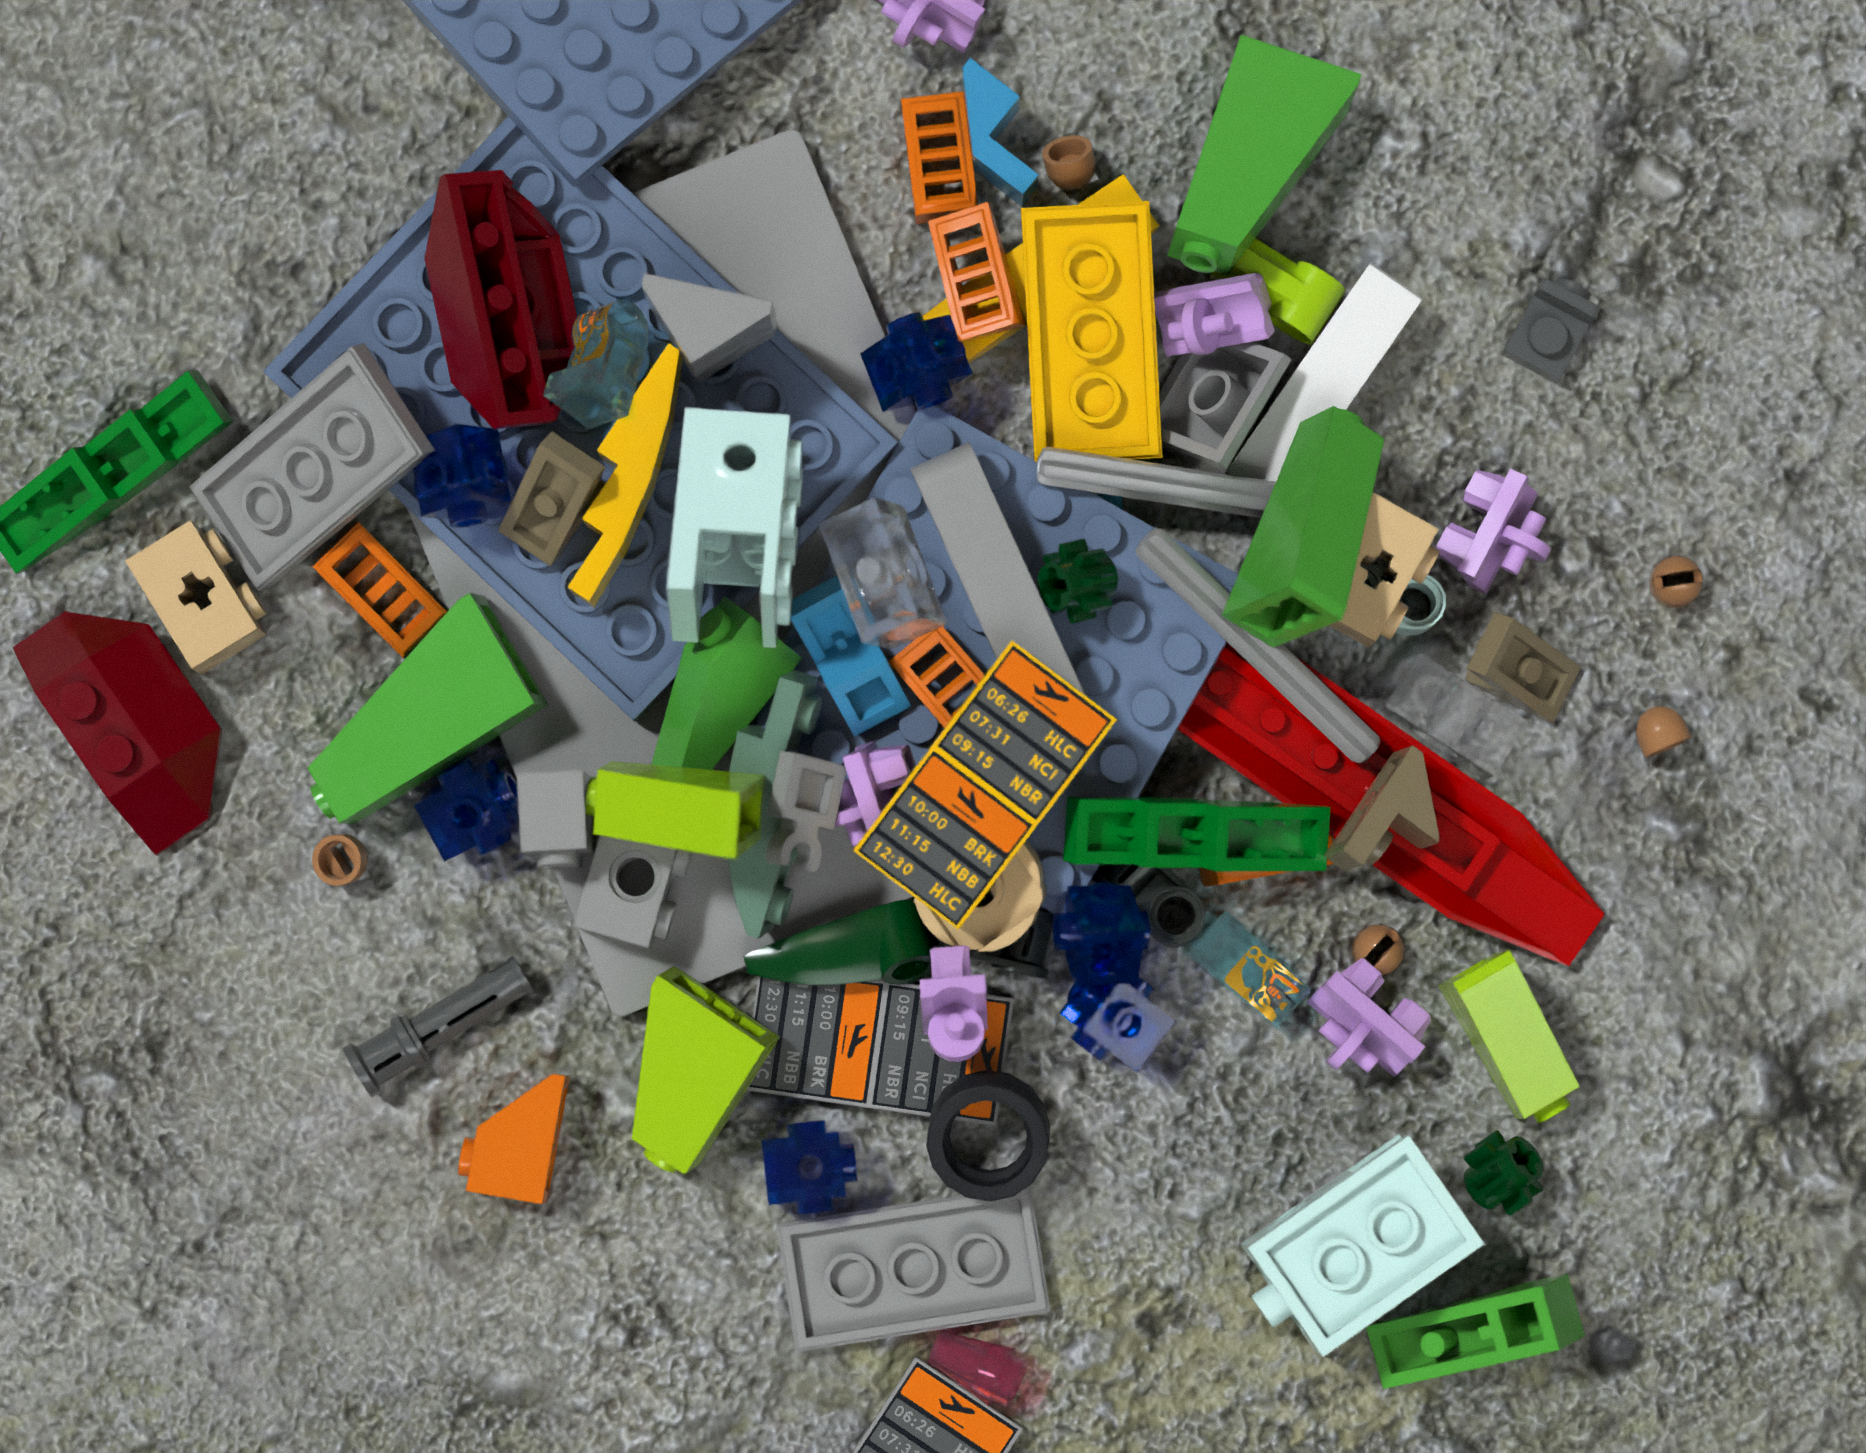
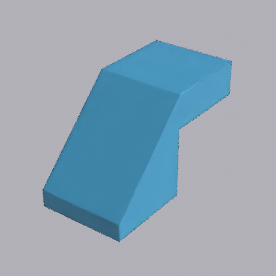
(988, 111)
(852, 671)

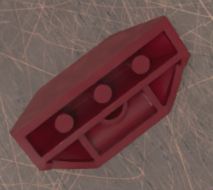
(499, 297)
(128, 720)

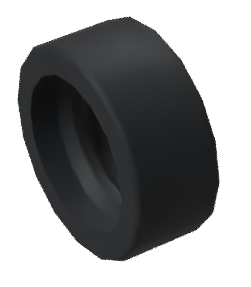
(978, 1182)

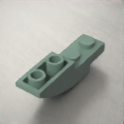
(759, 885)

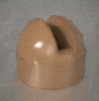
(1069, 162)
(1679, 594)
(1660, 730)
(330, 864)
(1370, 937)

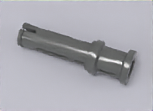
(411, 1040)

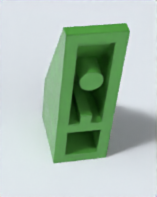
(719, 687)
(1477, 1332)

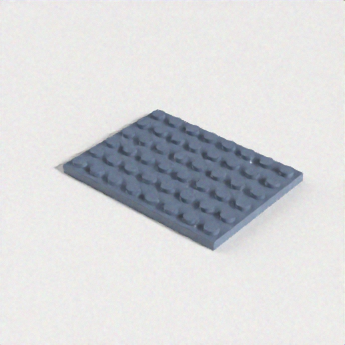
(607, 249)

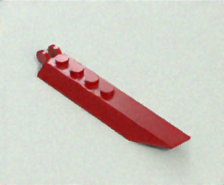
(1488, 859)

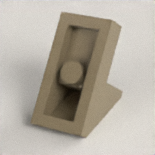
(552, 498)
(1521, 668)
(1396, 800)

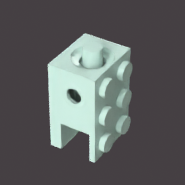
(735, 515)
(1359, 1245)

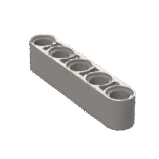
(989, 559)

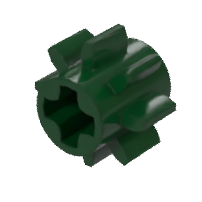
(1077, 581)
(1503, 1173)

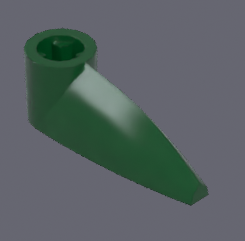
(862, 947)

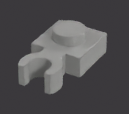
(805, 798)

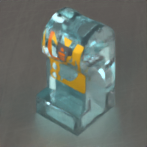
(603, 365)
(1247, 970)

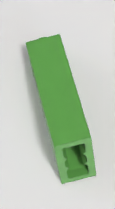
(1260, 142)
(1309, 532)
(432, 711)

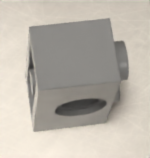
(555, 818)
(624, 917)

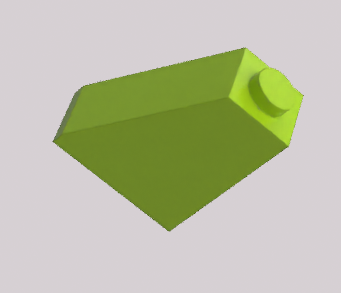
(677, 807)
(1511, 1036)
(693, 1069)

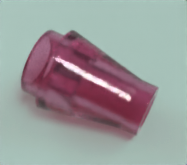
(981, 1367)

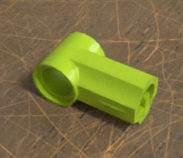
(1298, 292)

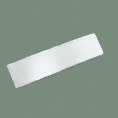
(1331, 369)

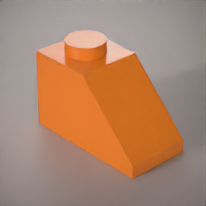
(518, 1145)

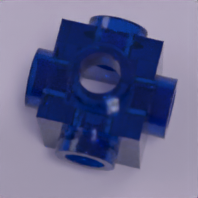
(916, 362)
(462, 476)
(470, 808)
(1102, 934)
(1116, 1021)
(783, 1173)

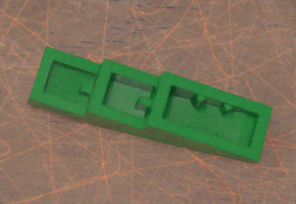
(109, 470)
(1196, 833)

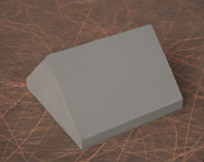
(708, 323)
(1216, 400)

